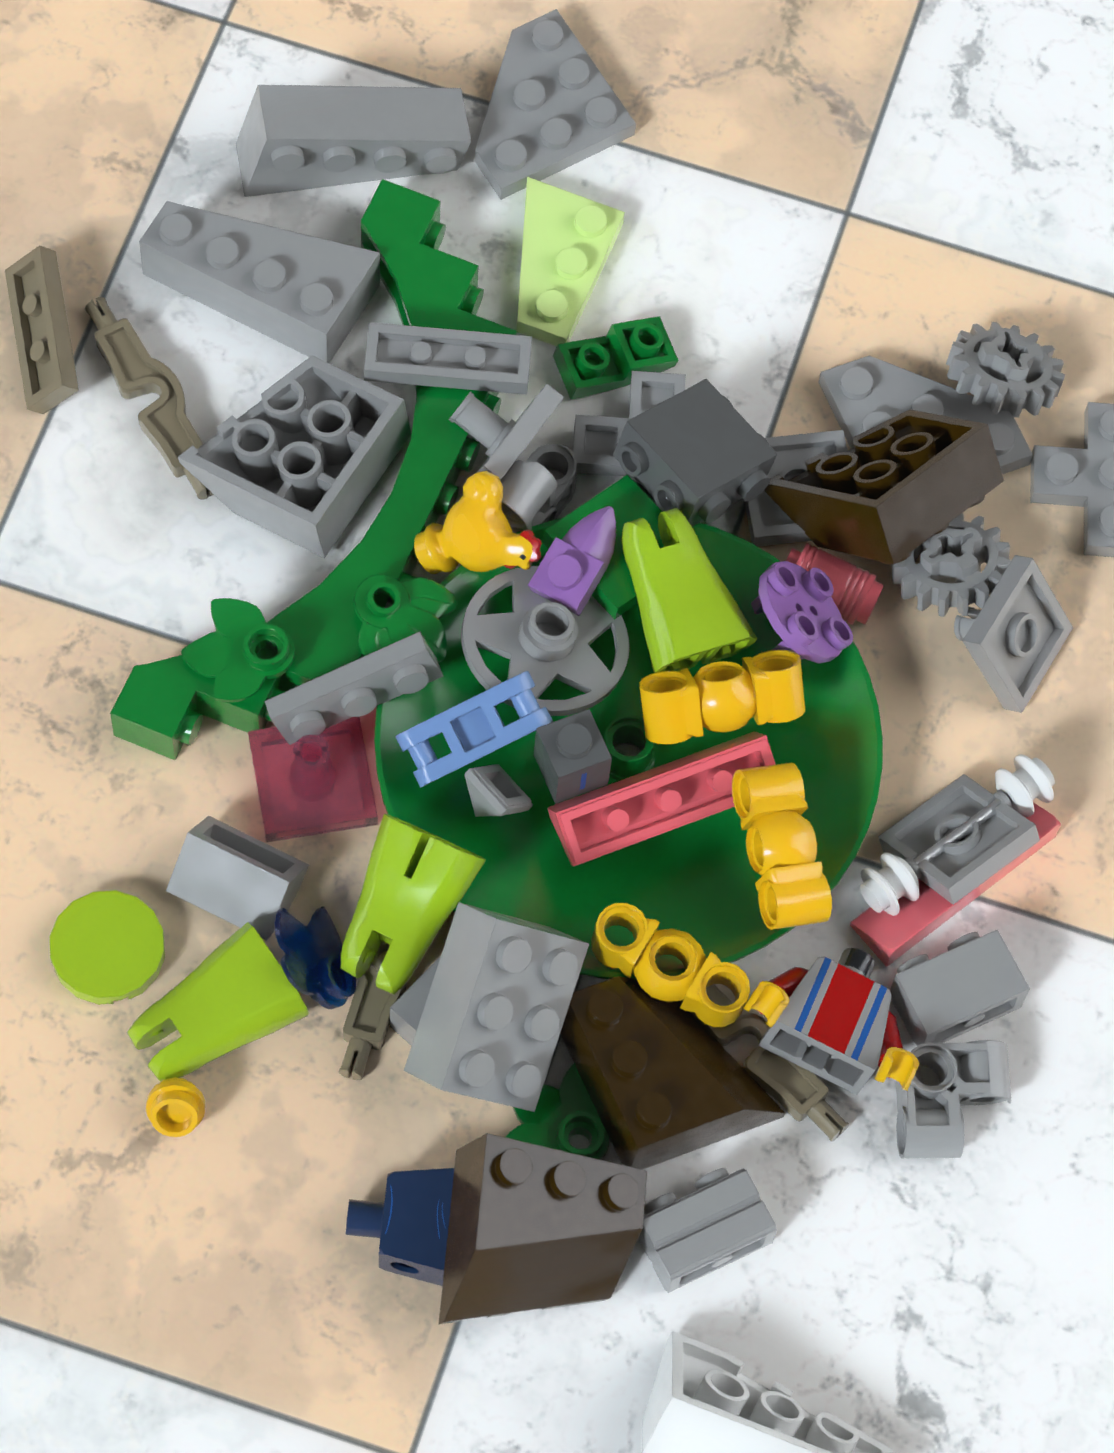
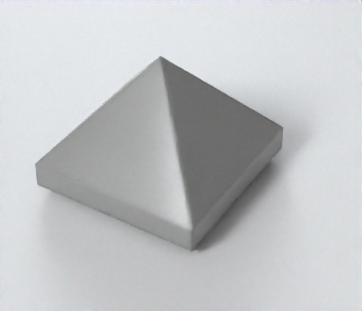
(495, 792)

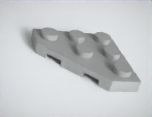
(546, 108)
(876, 391)

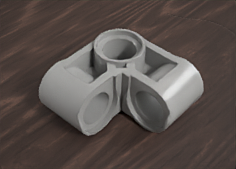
(533, 493)
(931, 1116)

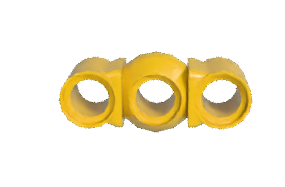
(722, 696)
(781, 846)
(653, 943)

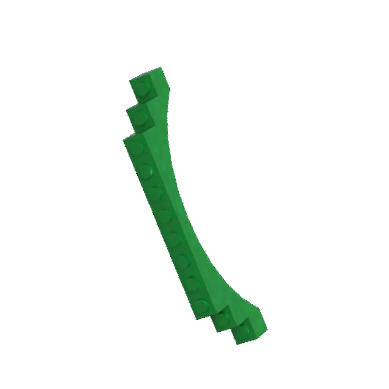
(432, 289)

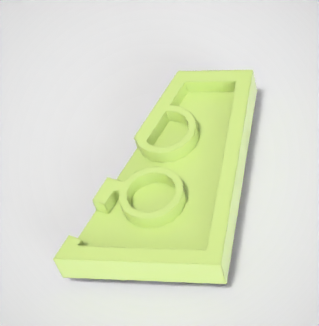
(561, 259)

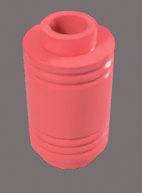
(854, 589)

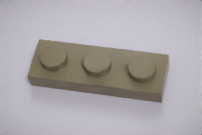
(41, 330)

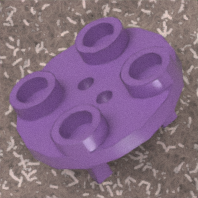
(802, 611)

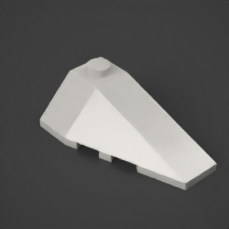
(712, 1408)

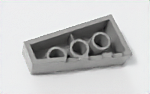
(348, 135)
(263, 276)

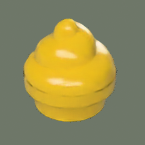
(175, 1107)

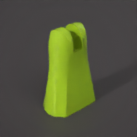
(681, 597)
(405, 900)
(219, 1007)

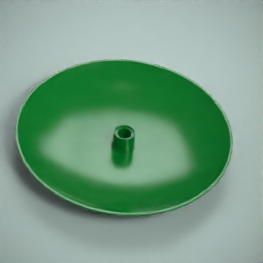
(682, 878)

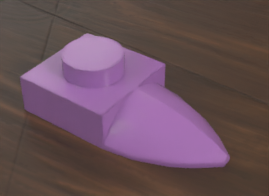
(577, 561)

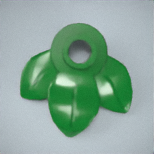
(414, 609)
(232, 650)
(561, 1115)

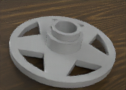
(544, 641)

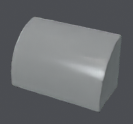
(235, 876)

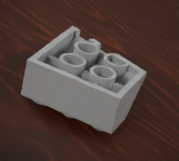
(304, 453)

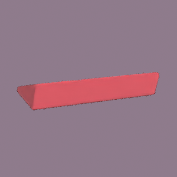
(655, 799)
(895, 935)

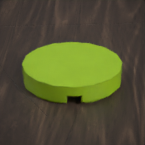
(107, 947)

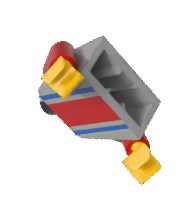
(834, 1022)

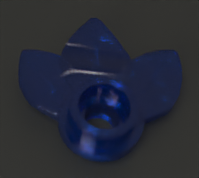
(314, 958)

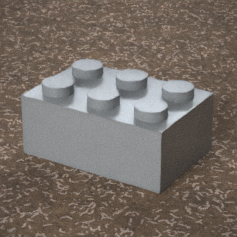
(496, 1007)

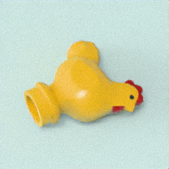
(476, 533)

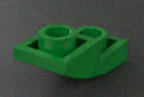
(608, 361)

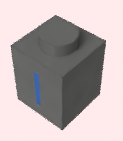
(572, 756)

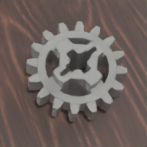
(1005, 369)
(951, 567)

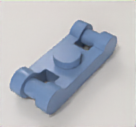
(473, 728)

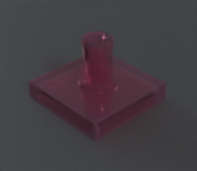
(313, 783)

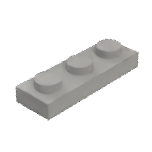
(447, 358)
(354, 688)

